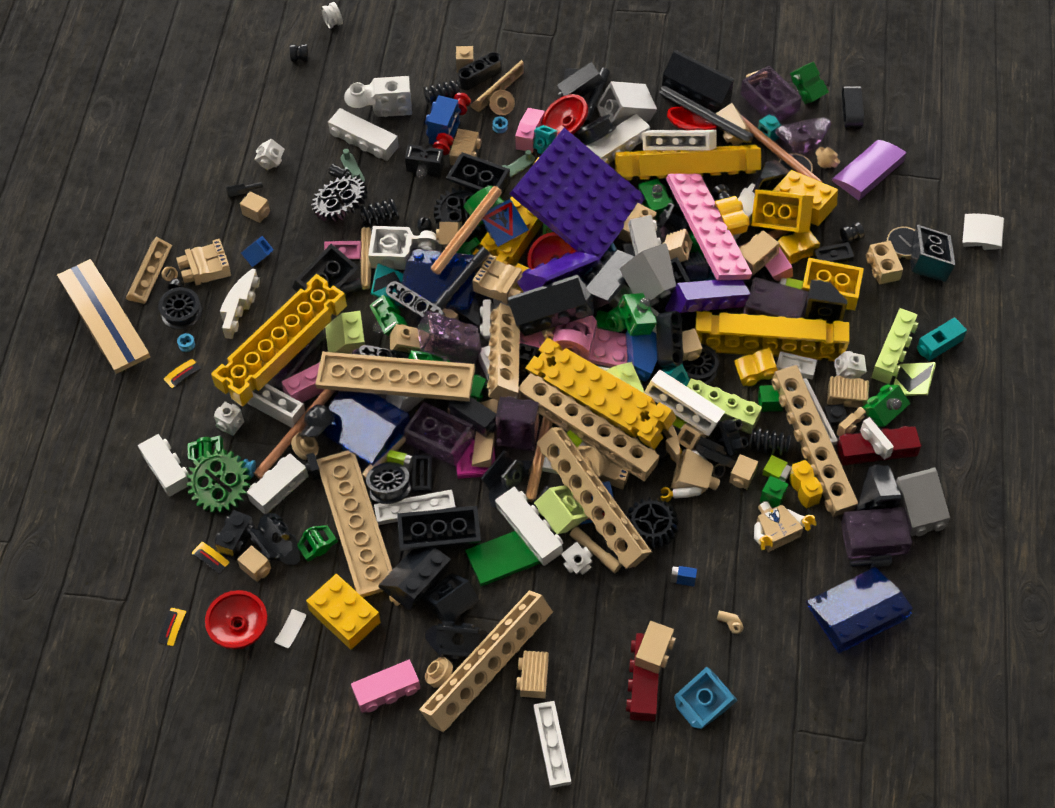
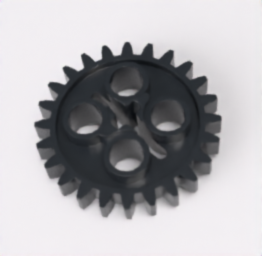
(351, 192)
(447, 213)

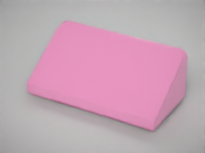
(350, 249)

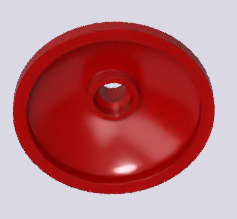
(566, 113)
(686, 120)
(546, 248)
(230, 610)

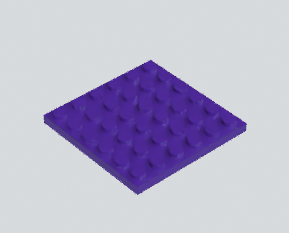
(577, 195)

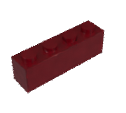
(856, 450)
(643, 688)

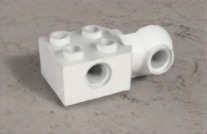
(387, 95)
(394, 245)

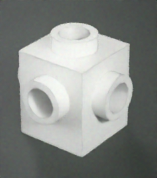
(269, 154)
(850, 365)
(228, 418)
(577, 551)

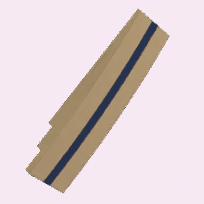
(103, 316)

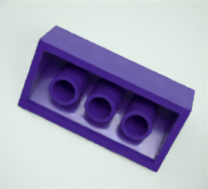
(556, 270)
(708, 296)

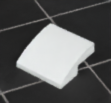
(983, 231)

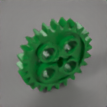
(207, 495)

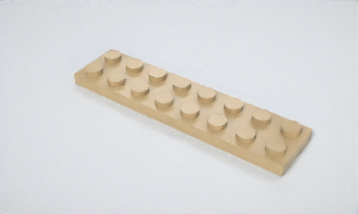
(395, 376)
(355, 521)

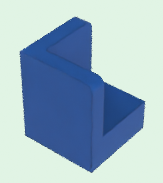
(257, 251)

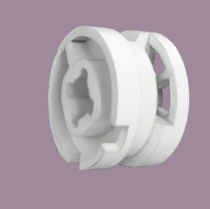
(331, 15)

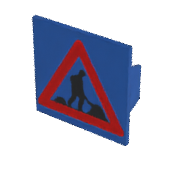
(504, 223)

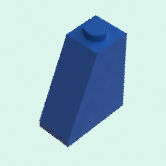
(642, 353)

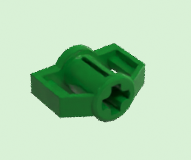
(468, 247)
(204, 444)
(322, 546)

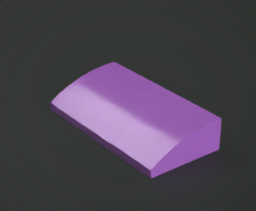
(870, 168)

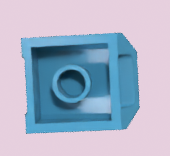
(704, 699)

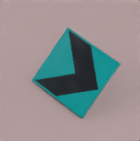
(382, 278)

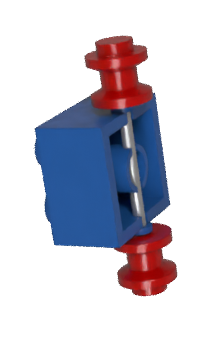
(445, 120)

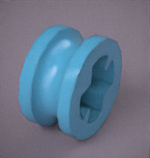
(503, 121)
(183, 339)
(251, 466)

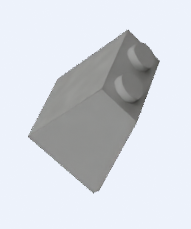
(625, 100)
(650, 273)
(923, 502)

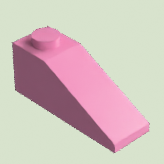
(525, 133)

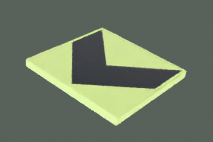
(915, 378)

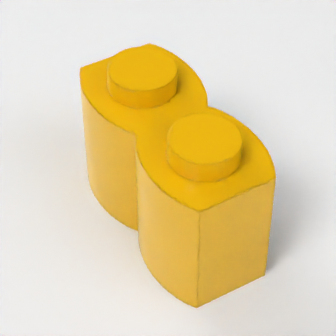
(733, 215)
(798, 246)
(756, 367)
(805, 483)

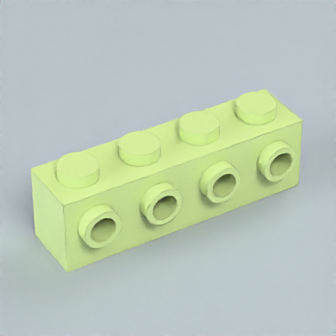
(894, 346)
(730, 403)

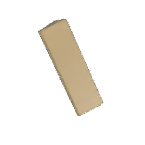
(501, 84)
(149, 271)
(485, 446)

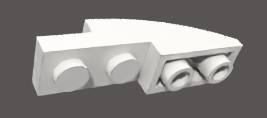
(238, 298)

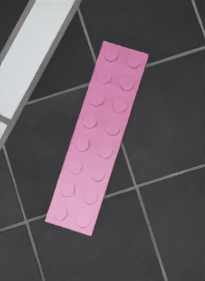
(708, 227)

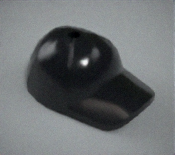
(317, 420)

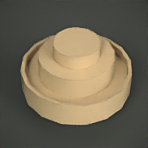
(502, 102)
(827, 157)
(304, 446)
(438, 672)

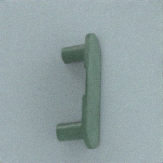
(350, 163)
(521, 163)

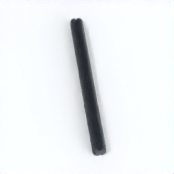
(707, 114)

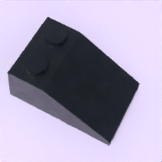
(932, 254)

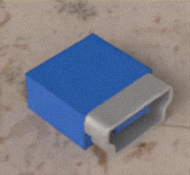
(683, 575)

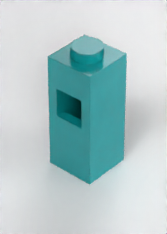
(941, 339)

